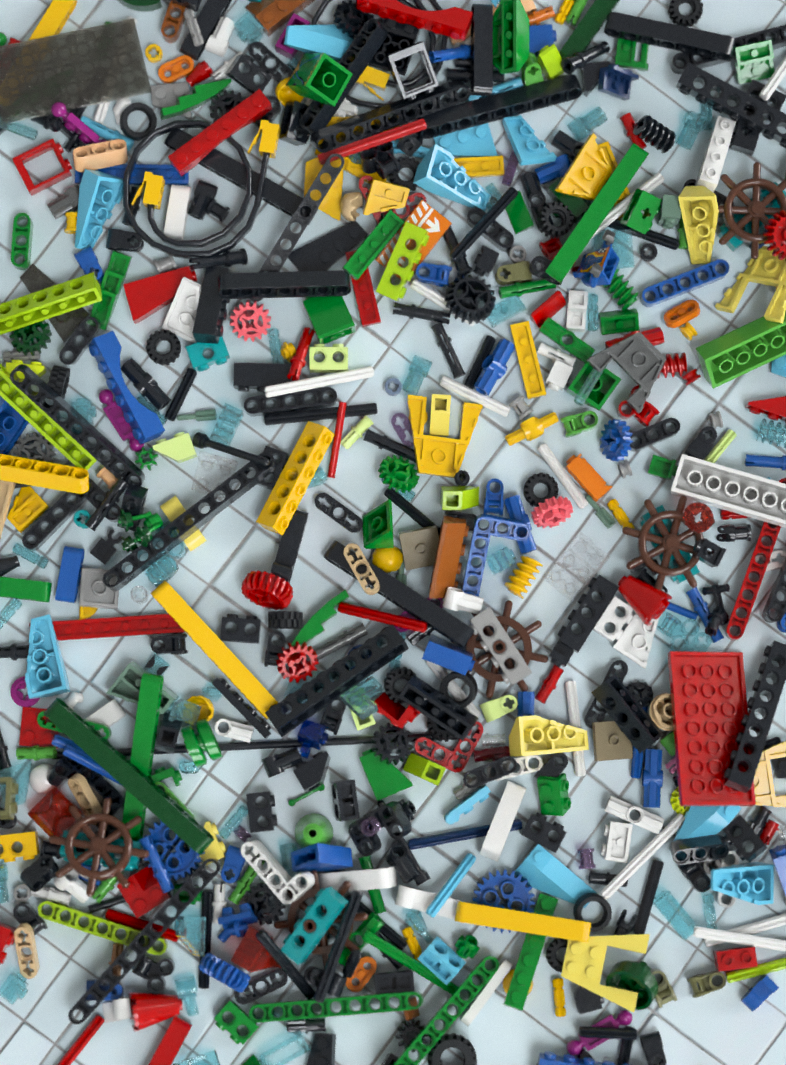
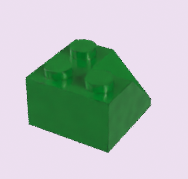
(602, 390)

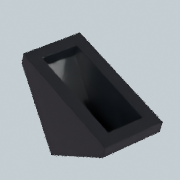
(590, 75)

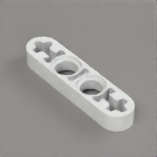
(486, 992)

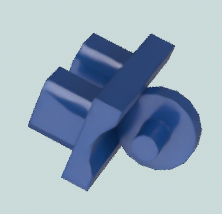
(237, 922)

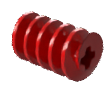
(674, 365)

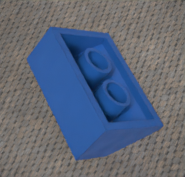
(11, 426)

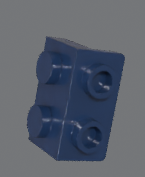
(616, 81)

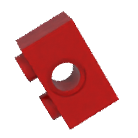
(735, 958)

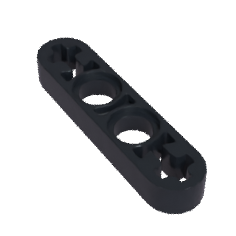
(612, 670)

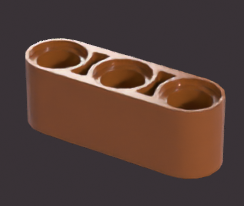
(173, 23)

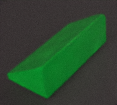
(519, 214)
(619, 321)

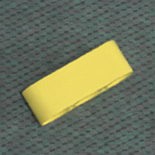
(173, 509)

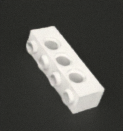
(715, 153)

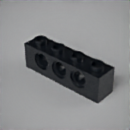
(607, 590)
(438, 707)
(627, 713)

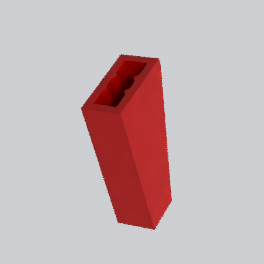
(155, 292)

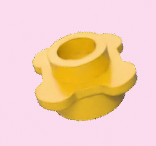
(287, 351)

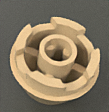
(661, 712)

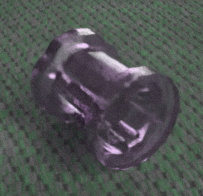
(586, 858)

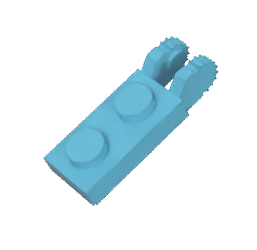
(466, 805)

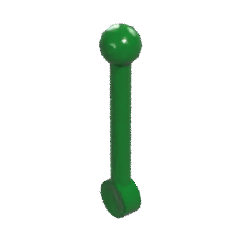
(292, 802)

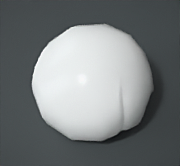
(38, 778)

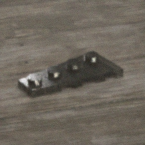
(65, 323)

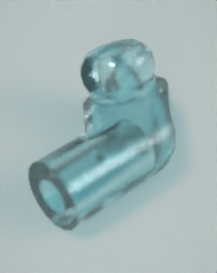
(494, 193)

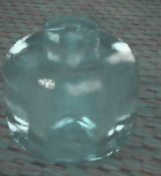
(211, 692)

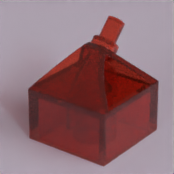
(53, 814)
(252, 954)

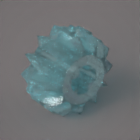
(162, 570)

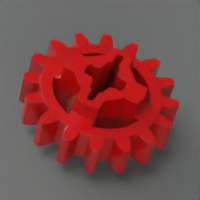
(297, 662)

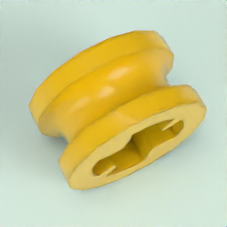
(149, 49)
(688, 331)

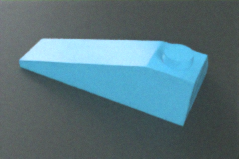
(318, 39)
(447, 179)
(96, 200)
(45, 665)
(705, 821)
(551, 876)
(746, 881)

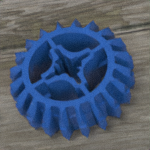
(224, 972)

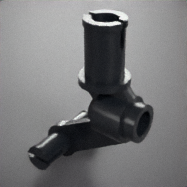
(56, 125)
(719, 615)

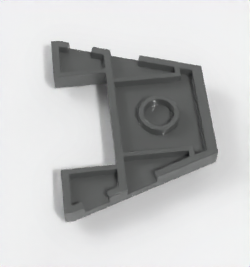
(638, 360)

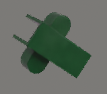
(574, 203)

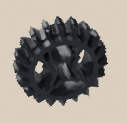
(466, 305)

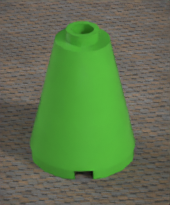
(319, 824)

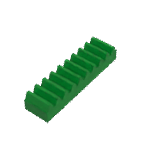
(373, 245)

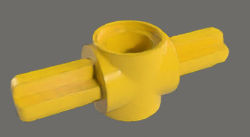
(531, 428)

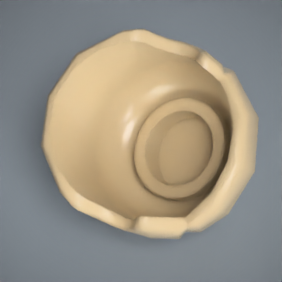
(349, 204)

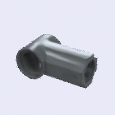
(65, 203)

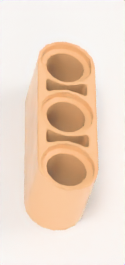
(100, 155)

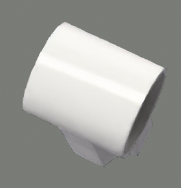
(219, 41)
(458, 600)
(236, 730)
(73, 885)

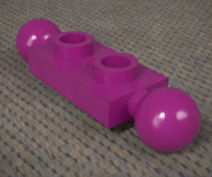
(73, 123)
(117, 419)
(575, 1047)

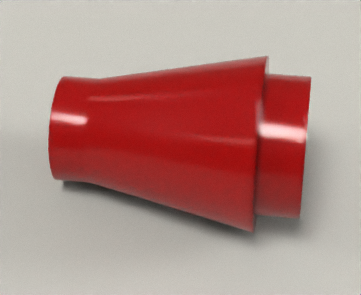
(200, 73)

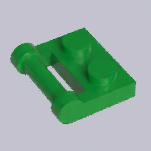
(626, 55)

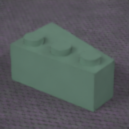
(128, 687)

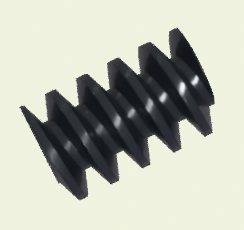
(655, 133)

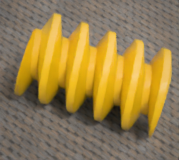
(522, 576)

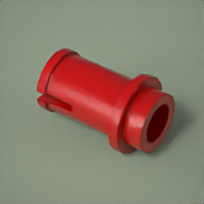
(769, 831)

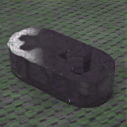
(510, 170)
(399, 431)

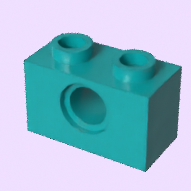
(201, 363)

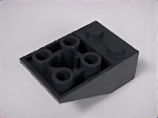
(398, 37)

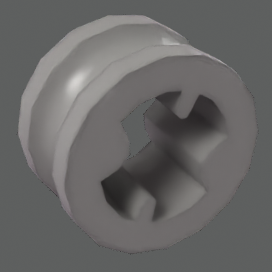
(517, 248)
(716, 420)
(624, 469)
(22, 899)

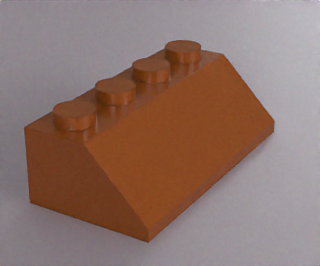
(275, 13)
(447, 556)

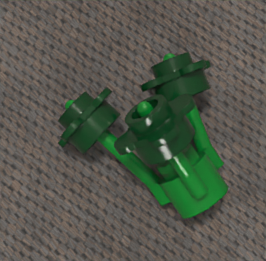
(143, 534)

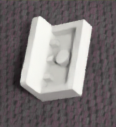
(617, 841)

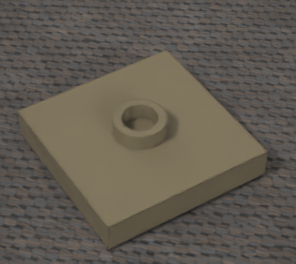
(419, 547)
(610, 742)

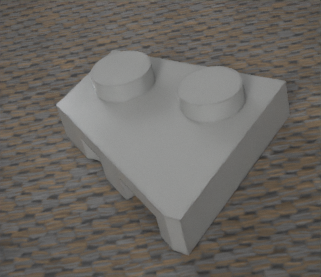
(167, 94)

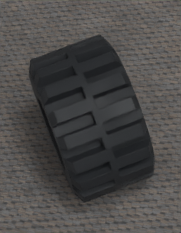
(456, 1041)

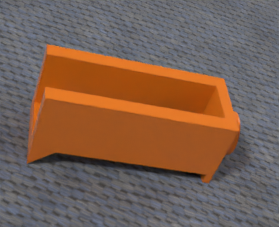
(587, 477)

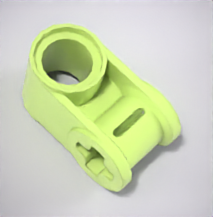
(495, 709)

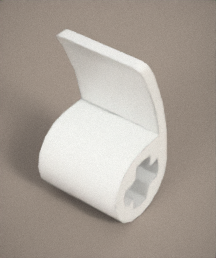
(117, 1010)

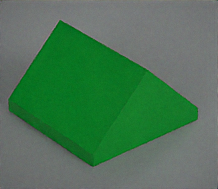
(378, 527)

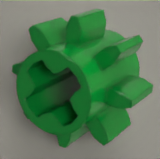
(145, 453)
(467, 946)

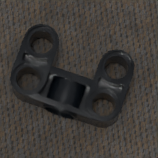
(385, 819)

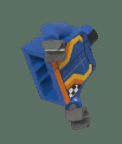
(600, 265)

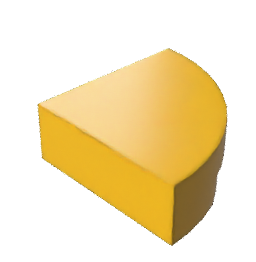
(87, 612)

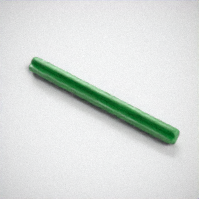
(407, 961)

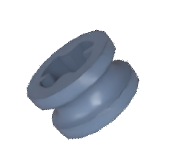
(396, 382)

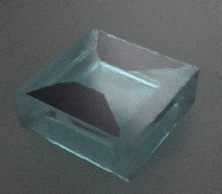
(156, 665)

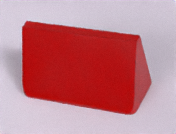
(548, 309)

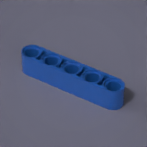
(691, 276)

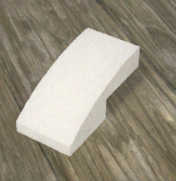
(576, 311)

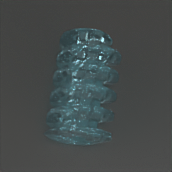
(768, 431)

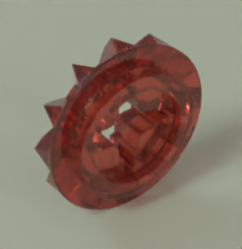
(706, 517)

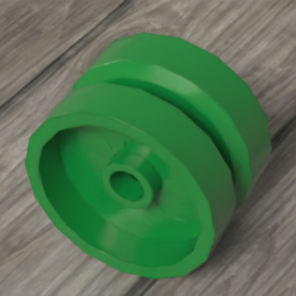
(198, 744)

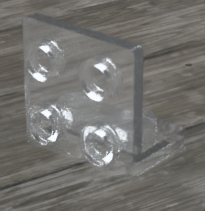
(211, 472)

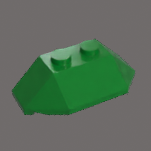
(510, 36)

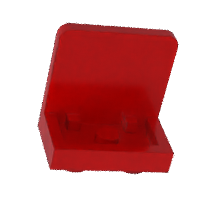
(397, 713)

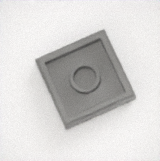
(94, 591)

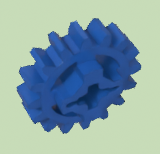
(616, 440)

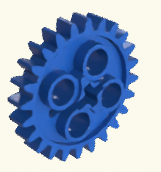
(186, 859)
(519, 892)

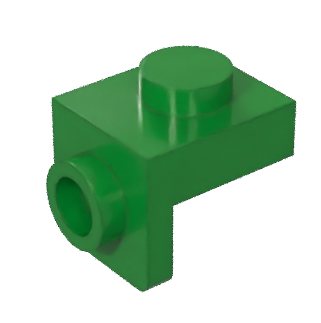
(662, 467)
(162, 773)

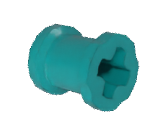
(77, 517)

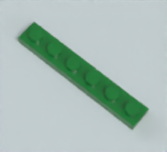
(528, 958)

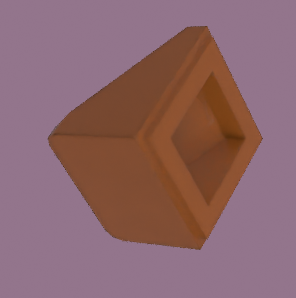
(410, 1014)

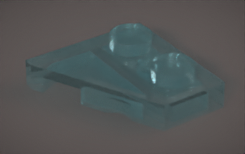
(21, 774)

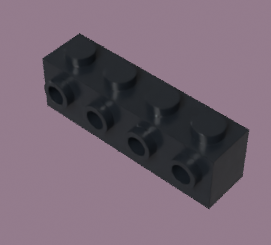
(211, 308)

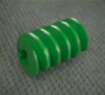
(621, 291)

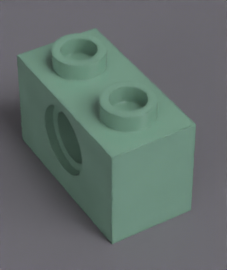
(669, 212)

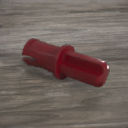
(491, 753)

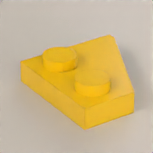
(385, 196)
(26, 508)

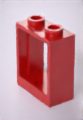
(35, 152)

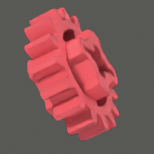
(245, 315)
(552, 512)

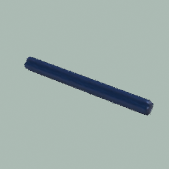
(456, 836)

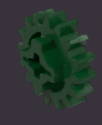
(35, 340)

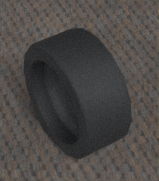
(140, 107)
(443, 688)
(607, 914)

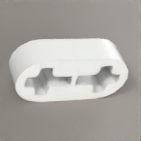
(772, 565)

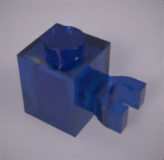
(311, 736)

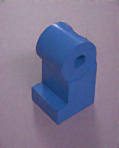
(759, 992)
(115, 994)

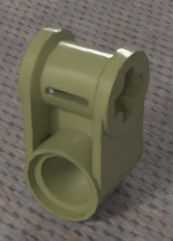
(516, 273)
(705, 983)
(665, 991)

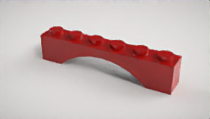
(449, 22)
(202, 144)

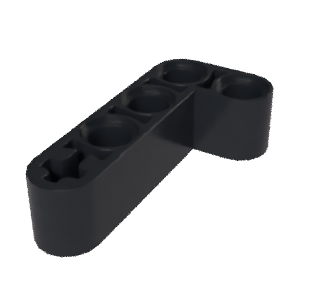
(290, 546)
(94, 780)

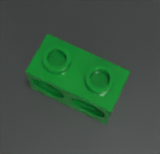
(240, 1018)

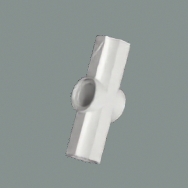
(622, 810)

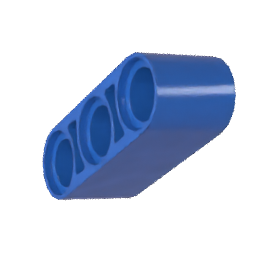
(69, 574)

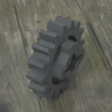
(38, 444)

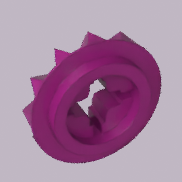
(18, 697)

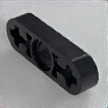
(284, 69)
(324, 508)
(277, 985)

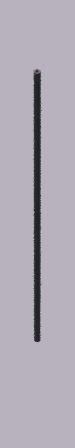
(276, 744)

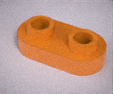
(175, 67)
(681, 313)
(362, 974)

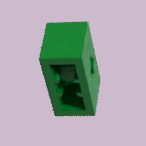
(634, 218)

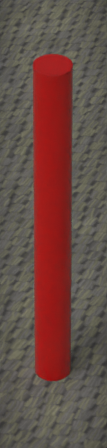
(337, 439)

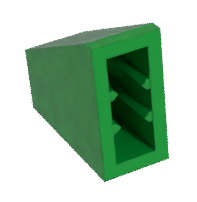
(382, 777)

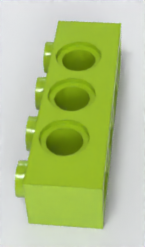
(393, 268)

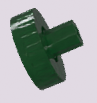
(632, 977)

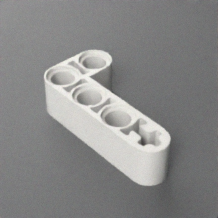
(502, 821)
(274, 868)
(360, 879)
(420, 900)

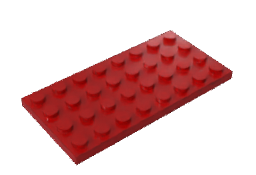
(707, 716)

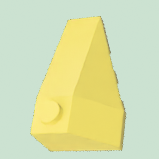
(700, 219)
(541, 736)

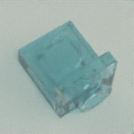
(184, 711)

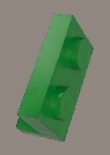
(554, 795)

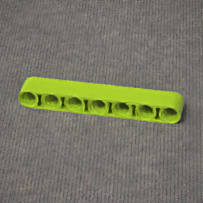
(94, 921)

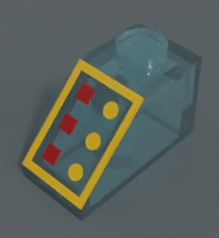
(191, 933)

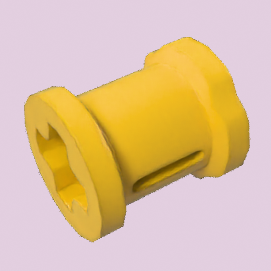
(71, 222)

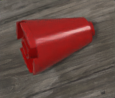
(644, 598)
(152, 1008)

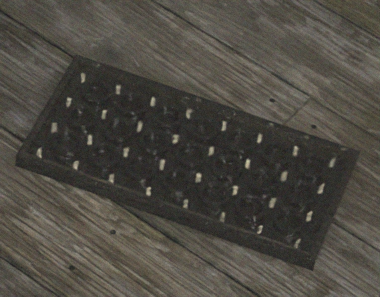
(72, 69)

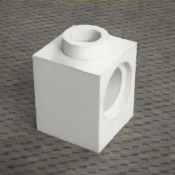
(558, 376)

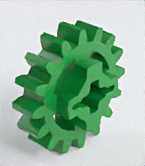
(398, 474)

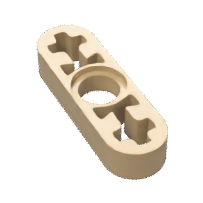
(350, 560)
(82, 790)
(23, 958)

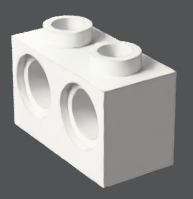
(610, 617)

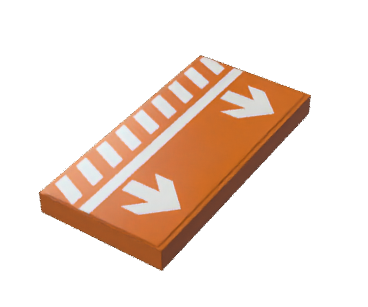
(423, 217)

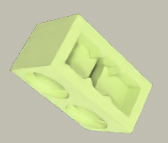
(328, 365)

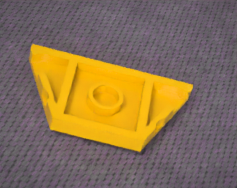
(587, 172)
(331, 202)

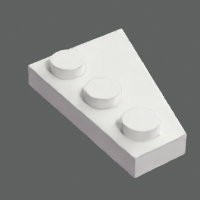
(183, 310)
(637, 640)

